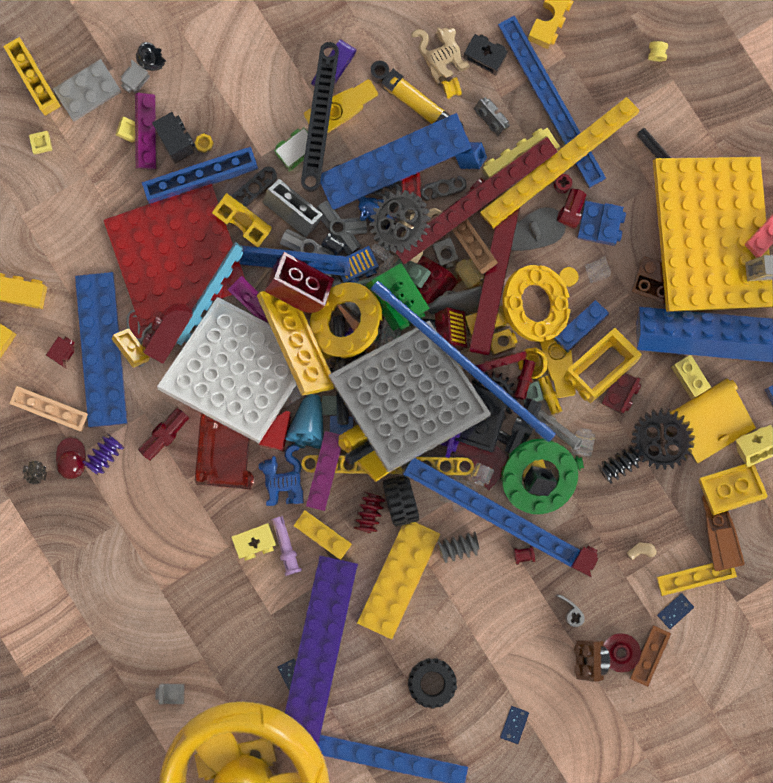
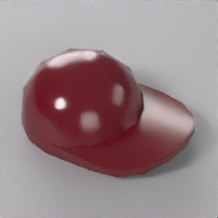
(69, 458)

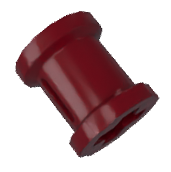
(568, 181)
(524, 554)

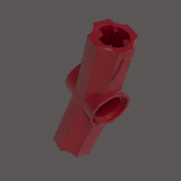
(163, 434)

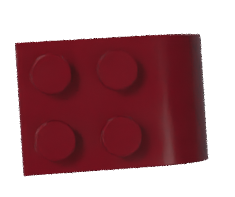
(299, 284)
(166, 331)

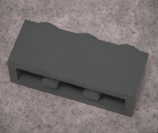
(292, 208)

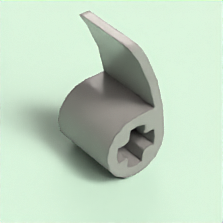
(575, 610)

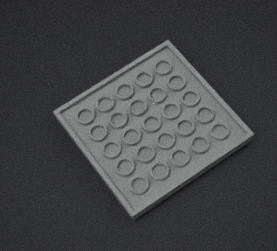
(408, 397)

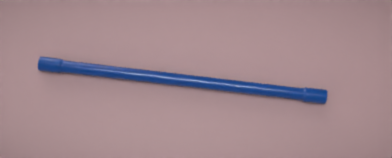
(386, 295)

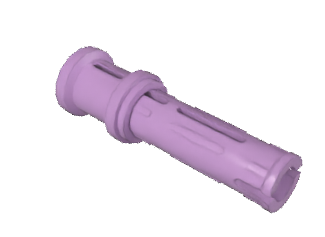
(288, 555)

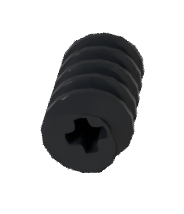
(620, 464)

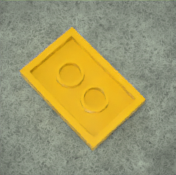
(732, 488)

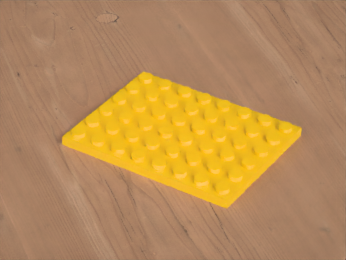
(703, 221)

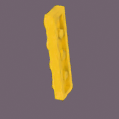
(692, 578)

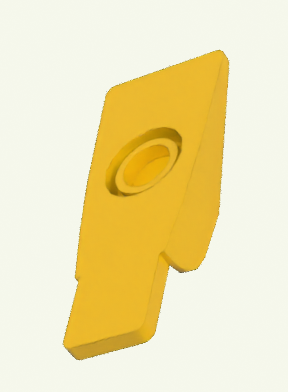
(348, 104)
(557, 366)

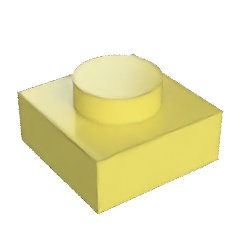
(126, 129)
(40, 142)

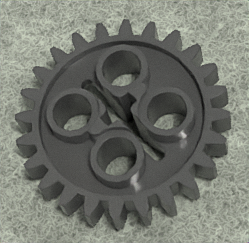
(392, 237)

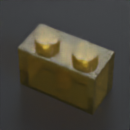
(468, 274)

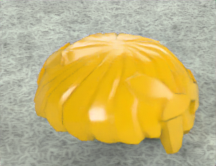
(538, 356)

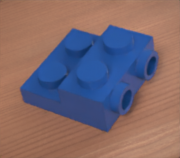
(601, 223)

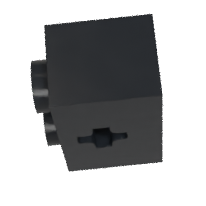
(491, 62)

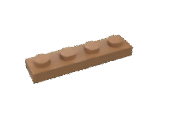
(474, 246)

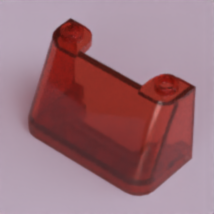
(222, 456)

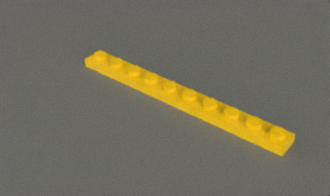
(560, 162)

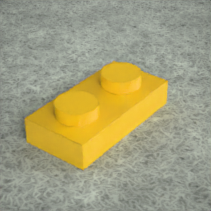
(130, 347)

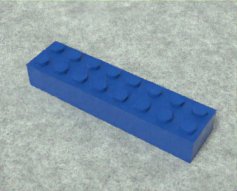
(705, 334)

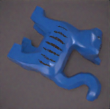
(286, 481)

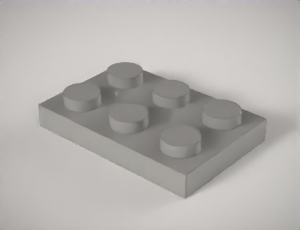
(87, 90)

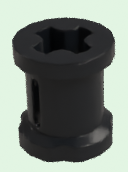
(333, 244)

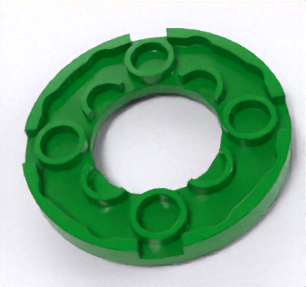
(524, 455)

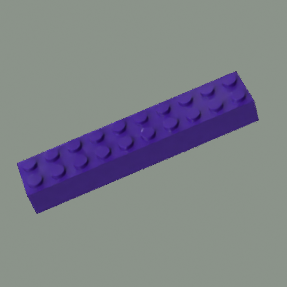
(320, 644)

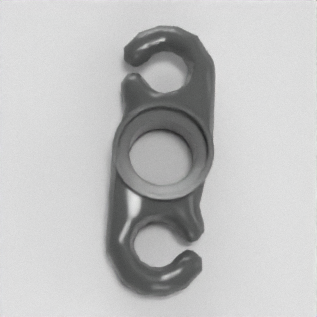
(434, 187)

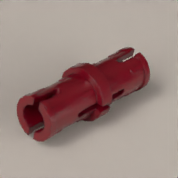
(525, 379)

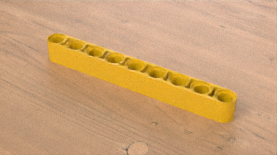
(435, 461)

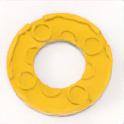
(558, 297)
(365, 333)

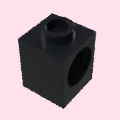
(539, 481)

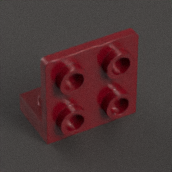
(438, 281)

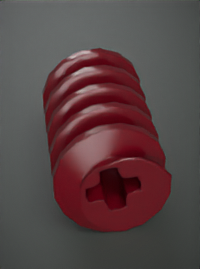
(370, 513)

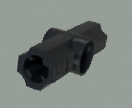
(522, 430)

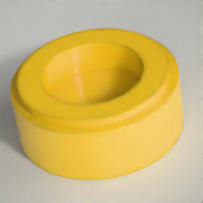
(569, 276)

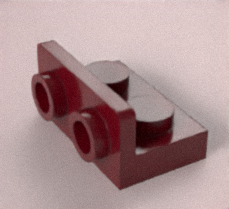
(620, 393)

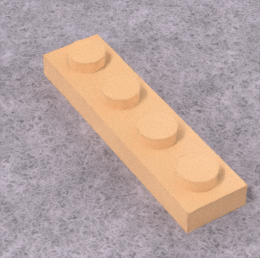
(49, 408)

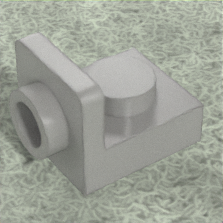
(170, 693)

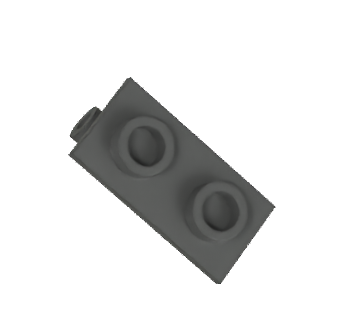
(485, 109)

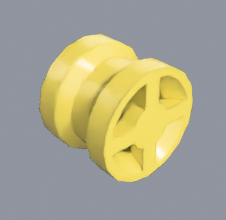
(658, 51)

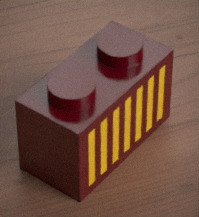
(452, 327)

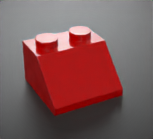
(276, 434)

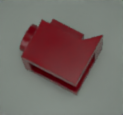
(61, 351)
(586, 560)

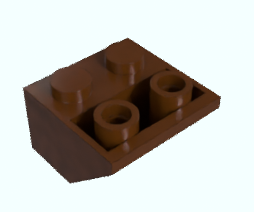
(649, 280)

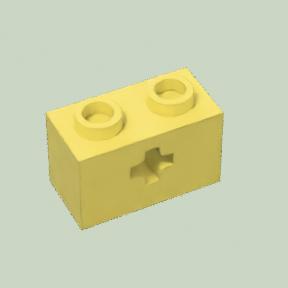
(691, 377)
(756, 446)
(243, 540)

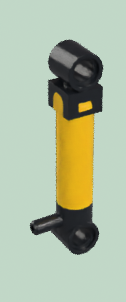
(396, 85)

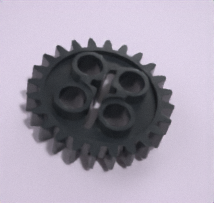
(680, 438)

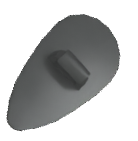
(538, 230)

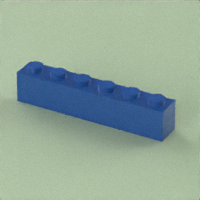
(200, 175)

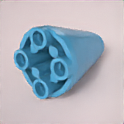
(307, 423)

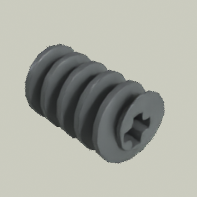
(459, 547)

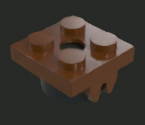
(591, 660)

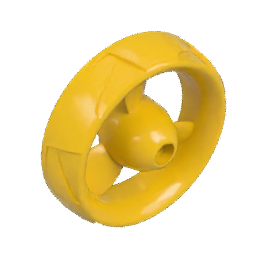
(217, 747)

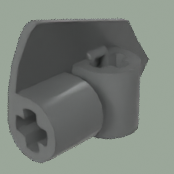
(463, 301)

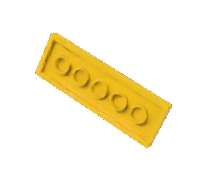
(297, 345)
(398, 579)

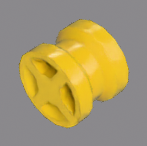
(451, 88)

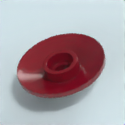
(631, 648)

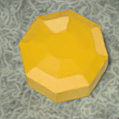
(204, 143)

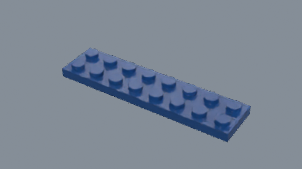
(395, 161)
(99, 353)

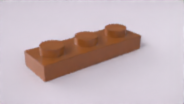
(650, 655)

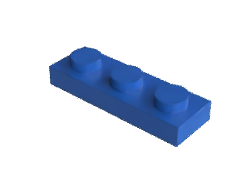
(581, 326)

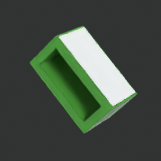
(293, 150)

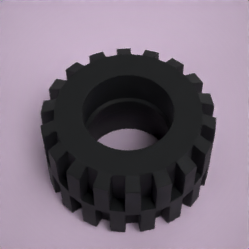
(400, 500)
(444, 695)

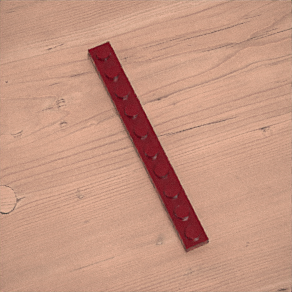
(481, 195)

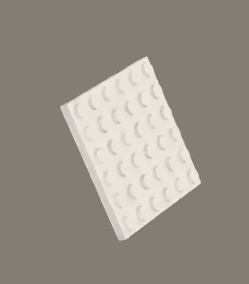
(232, 371)

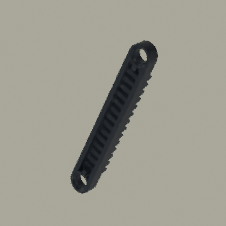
(319, 116)

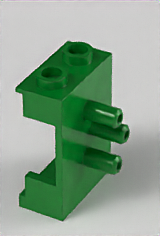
(403, 288)

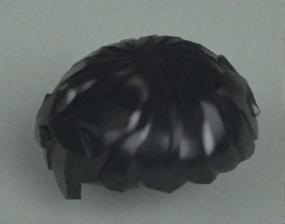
(150, 57)

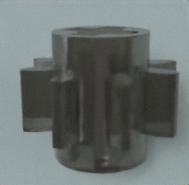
(34, 472)

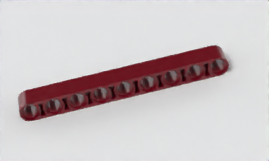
(493, 286)

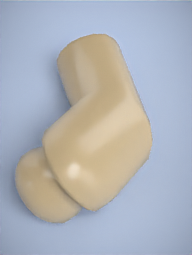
(642, 548)

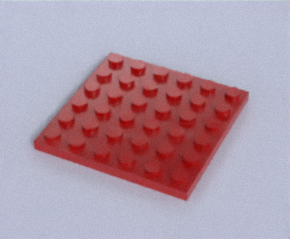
(171, 251)

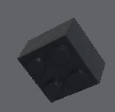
(175, 140)

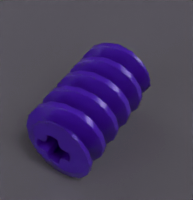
(103, 454)

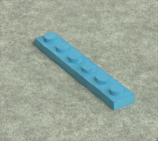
(213, 287)

